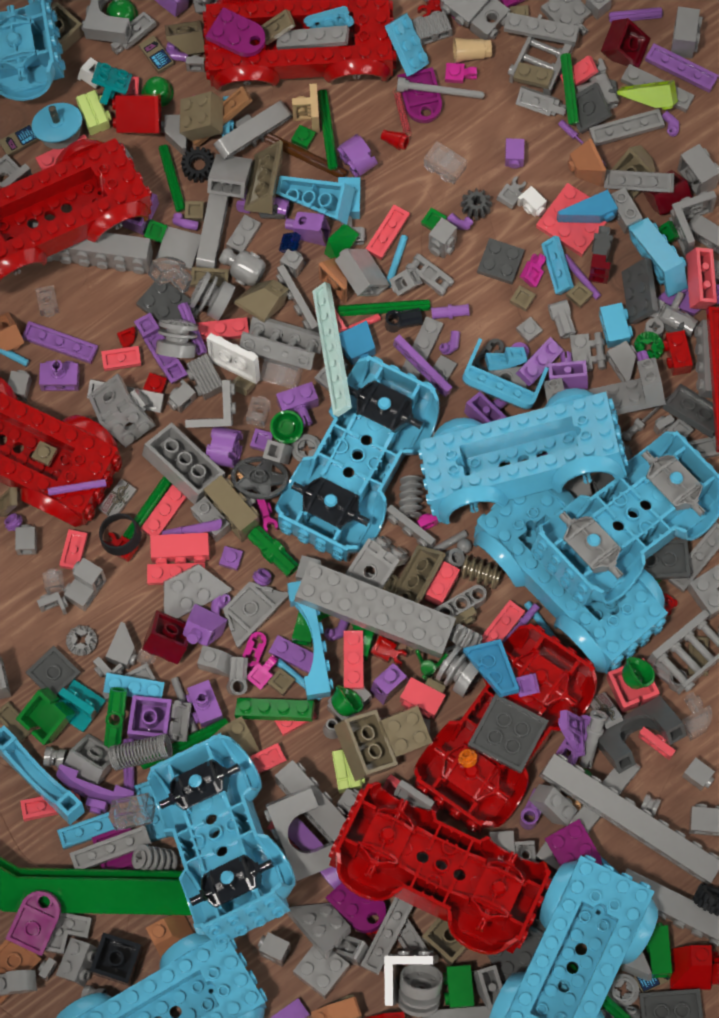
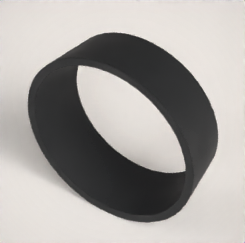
(129, 546)

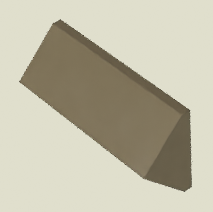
(264, 179)
(418, 573)

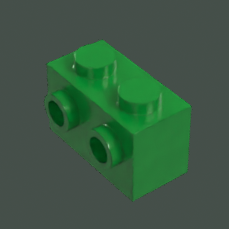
(459, 986)

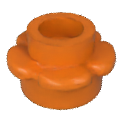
(467, 758)

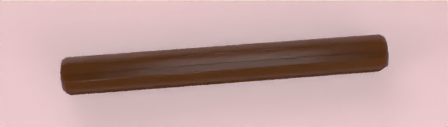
(305, 155)

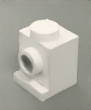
(87, 71)
(532, 202)

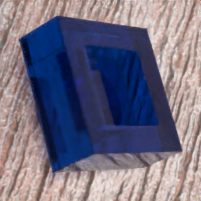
(289, 241)

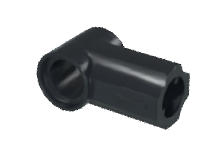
(405, 319)

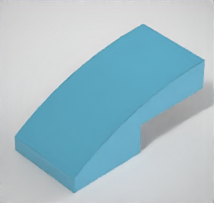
(510, 358)

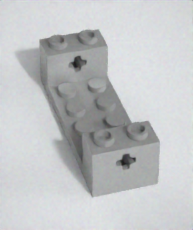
(628, 395)

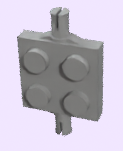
(568, 12)

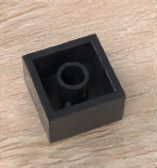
(116, 959)

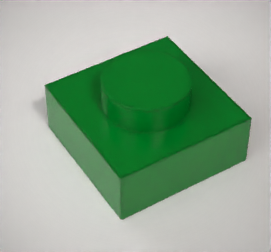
(303, 137)
(432, 218)
(155, 231)
(669, 231)

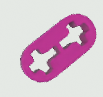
(250, 648)

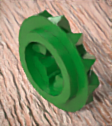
(648, 337)

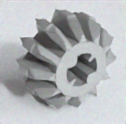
(464, 636)

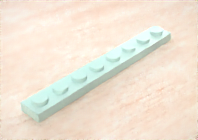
(331, 349)

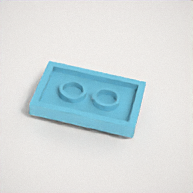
(407, 44)

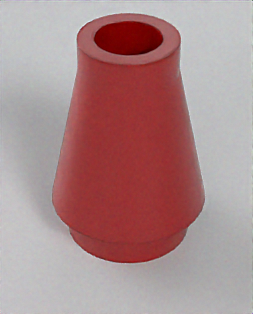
(396, 139)

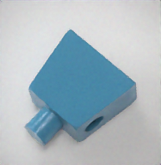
(357, 343)

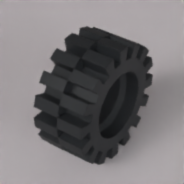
(197, 154)
(707, 898)

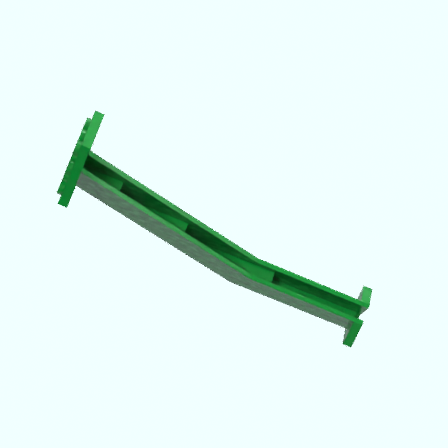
(95, 890)

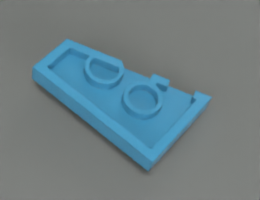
(494, 666)

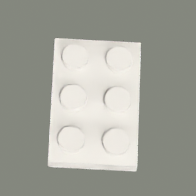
(233, 358)

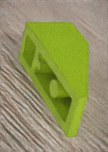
(654, 94)

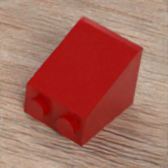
(137, 113)

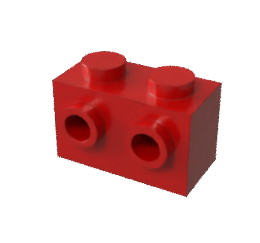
(678, 353)

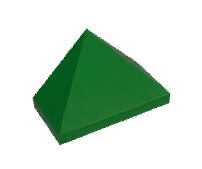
(340, 240)

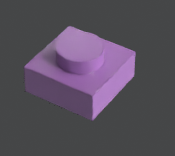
(260, 439)
(231, 558)
(528, 685)
(96, 806)

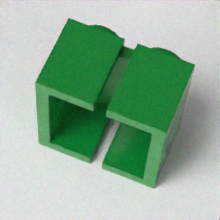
(46, 713)

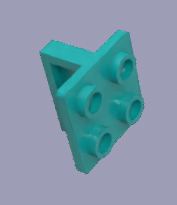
(112, 80)
(83, 702)

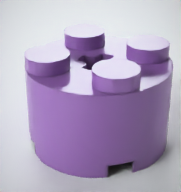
(357, 155)
(225, 446)

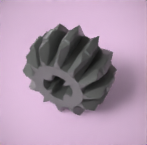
(473, 198)

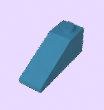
(591, 210)

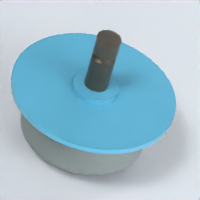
(57, 125)

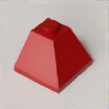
(691, 967)

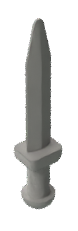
(639, 424)

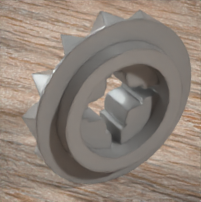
(312, 442)
(81, 649)
(631, 985)

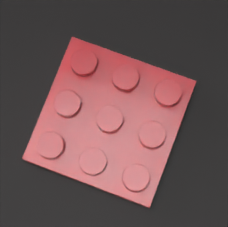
(572, 235)

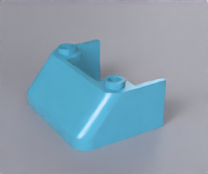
(499, 387)

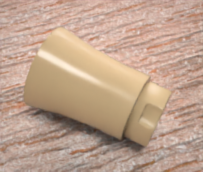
(471, 49)

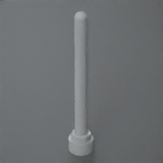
(404, 85)

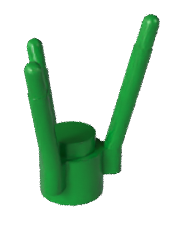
(428, 667)

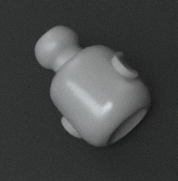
(245, 267)

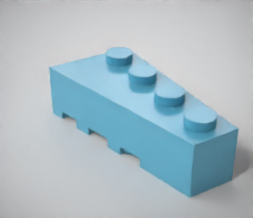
(320, 196)
(664, 258)

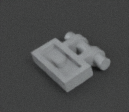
(581, 350)

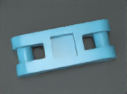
(330, 18)

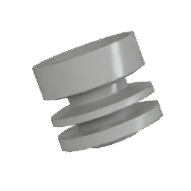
(212, 296)
(177, 338)
(460, 671)
(420, 990)

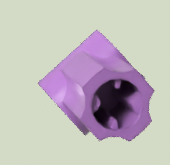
(531, 810)

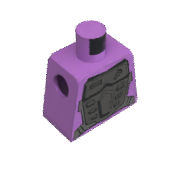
(389, 683)

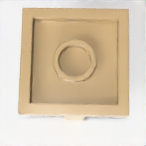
(307, 108)

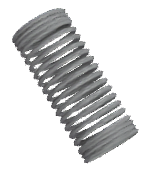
(115, 751)

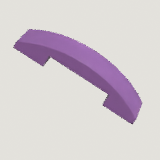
(170, 366)
(85, 789)
(306, 841)

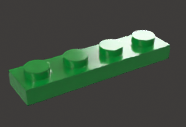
(275, 709)

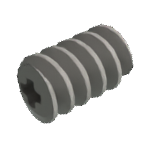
(409, 496)
(154, 858)

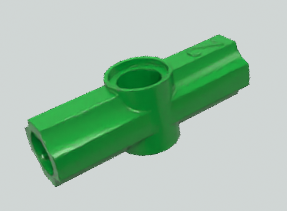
(273, 551)
(116, 706)

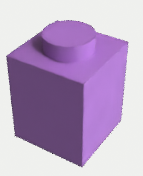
(514, 153)

